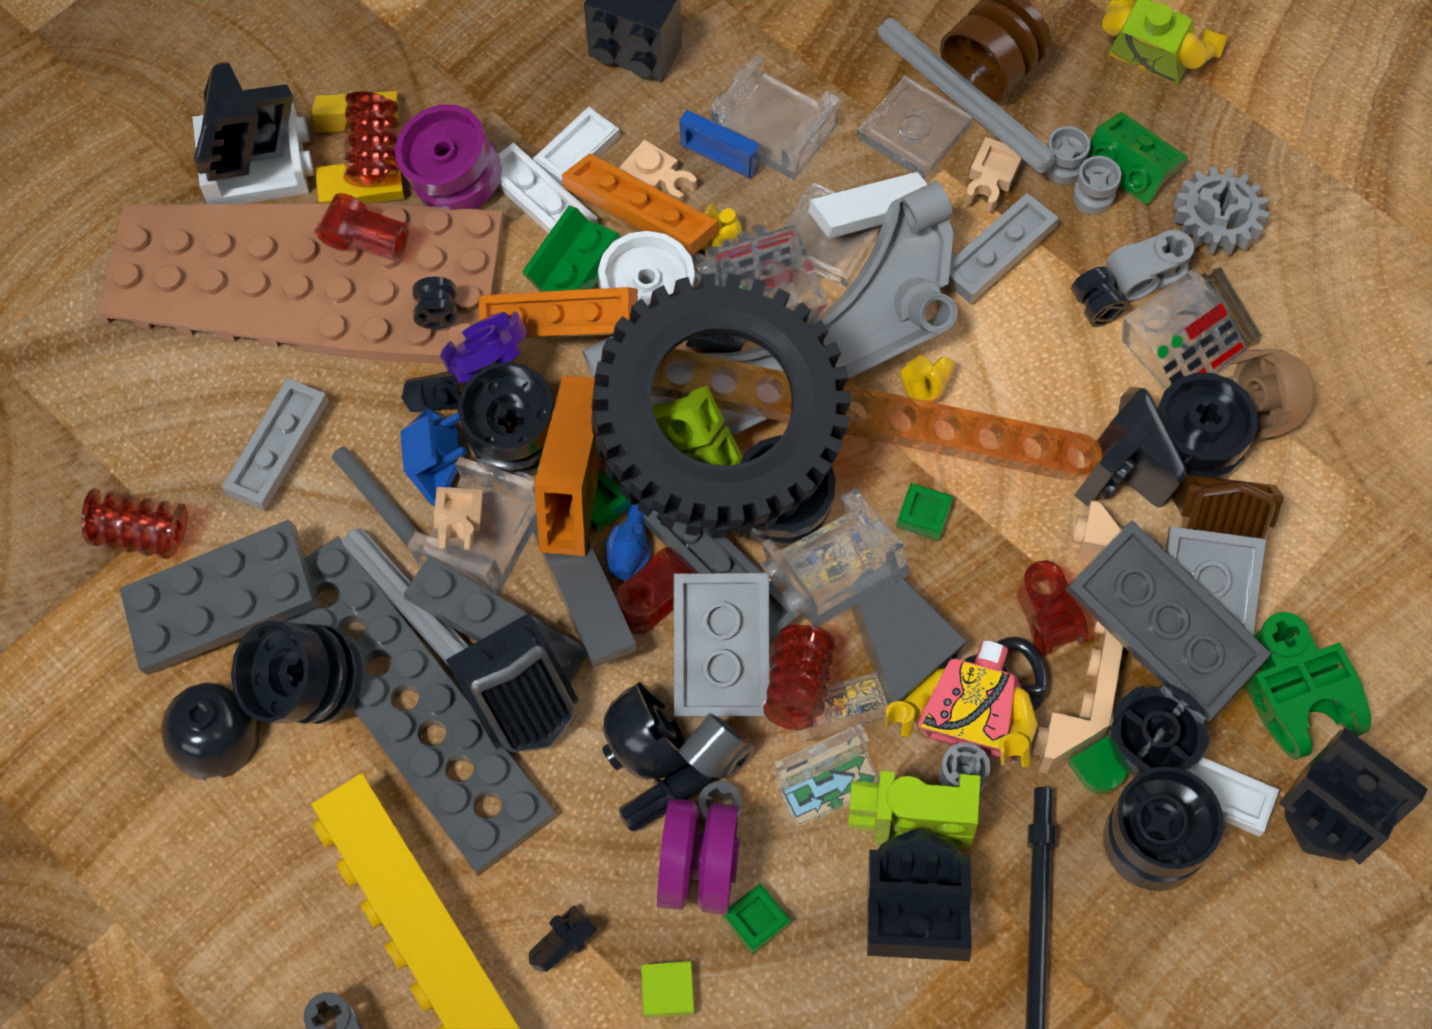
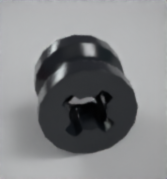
(434, 302)

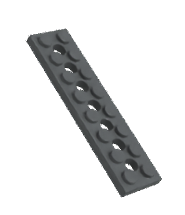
(440, 704)

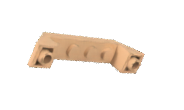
(1066, 734)

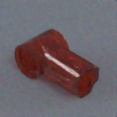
(351, 224)

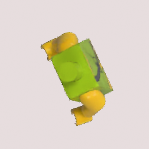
(1158, 38)

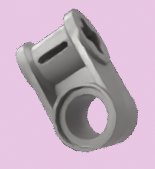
(1151, 263)

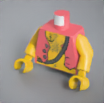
(971, 706)

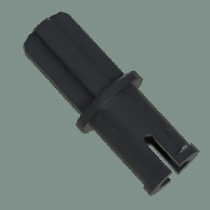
(654, 801)

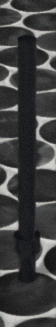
(1042, 839)

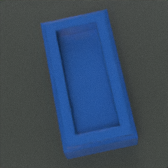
(719, 144)

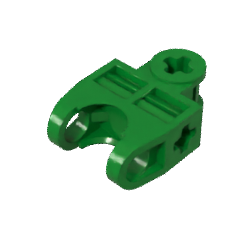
(1303, 681)

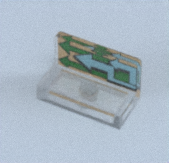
(822, 774)

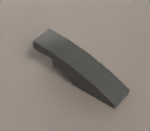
(590, 605)

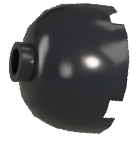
(1158, 730)
(208, 731)
(642, 735)

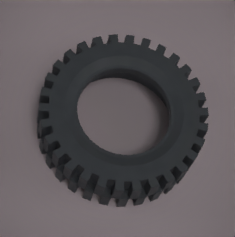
(703, 492)

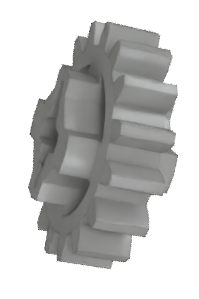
(1241, 210)

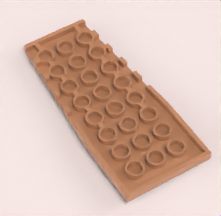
(274, 281)

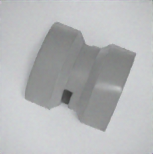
(1071, 150)
(1096, 185)
(966, 753)

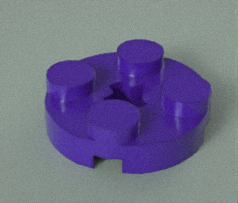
(486, 342)

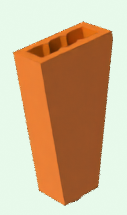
(568, 472)

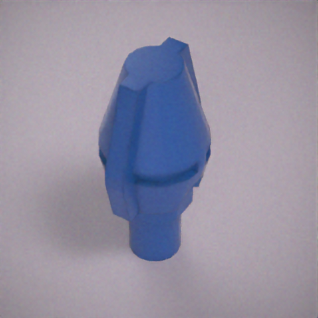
(628, 546)

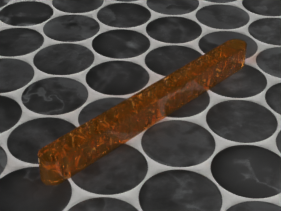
(877, 426)

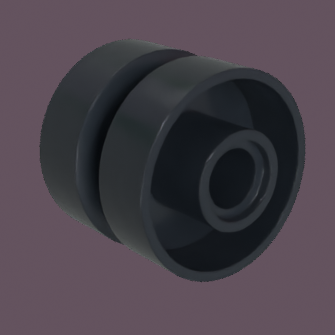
(1193, 849)

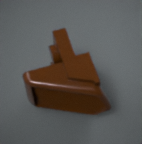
(1228, 505)

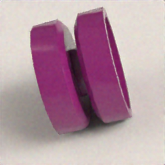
(448, 158)
(698, 856)

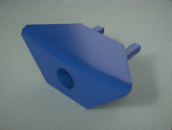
(431, 451)

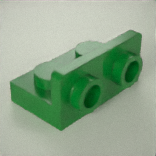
(1139, 153)
(569, 254)

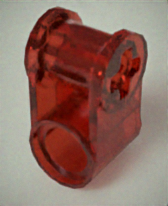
(651, 587)
(1051, 617)

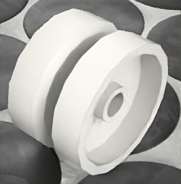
(646, 263)

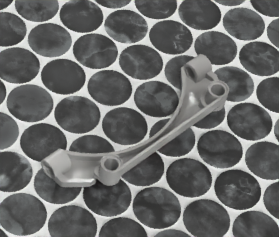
(878, 311)

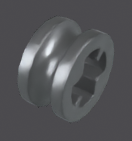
(724, 790)

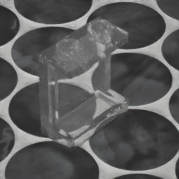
(776, 117)
(505, 526)
(837, 563)

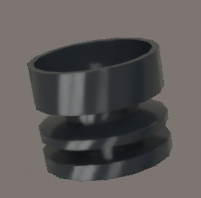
(498, 401)
(296, 673)

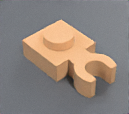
(658, 170)
(992, 170)
(457, 514)

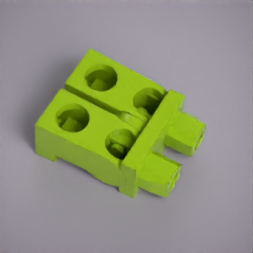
(696, 429)
(909, 803)

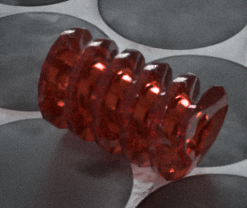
(367, 139)
(132, 527)
(799, 676)

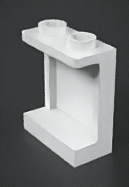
(267, 177)

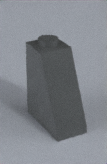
(904, 639)

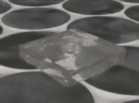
(914, 127)
(833, 257)

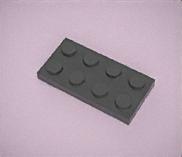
(217, 597)
(1167, 619)

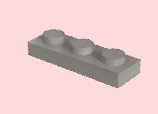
(1000, 247)
(275, 444)

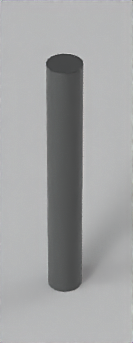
(374, 494)

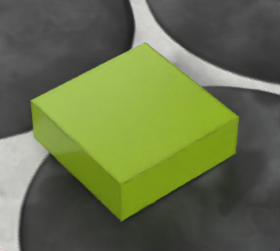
(667, 989)

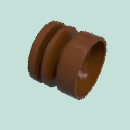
(997, 45)

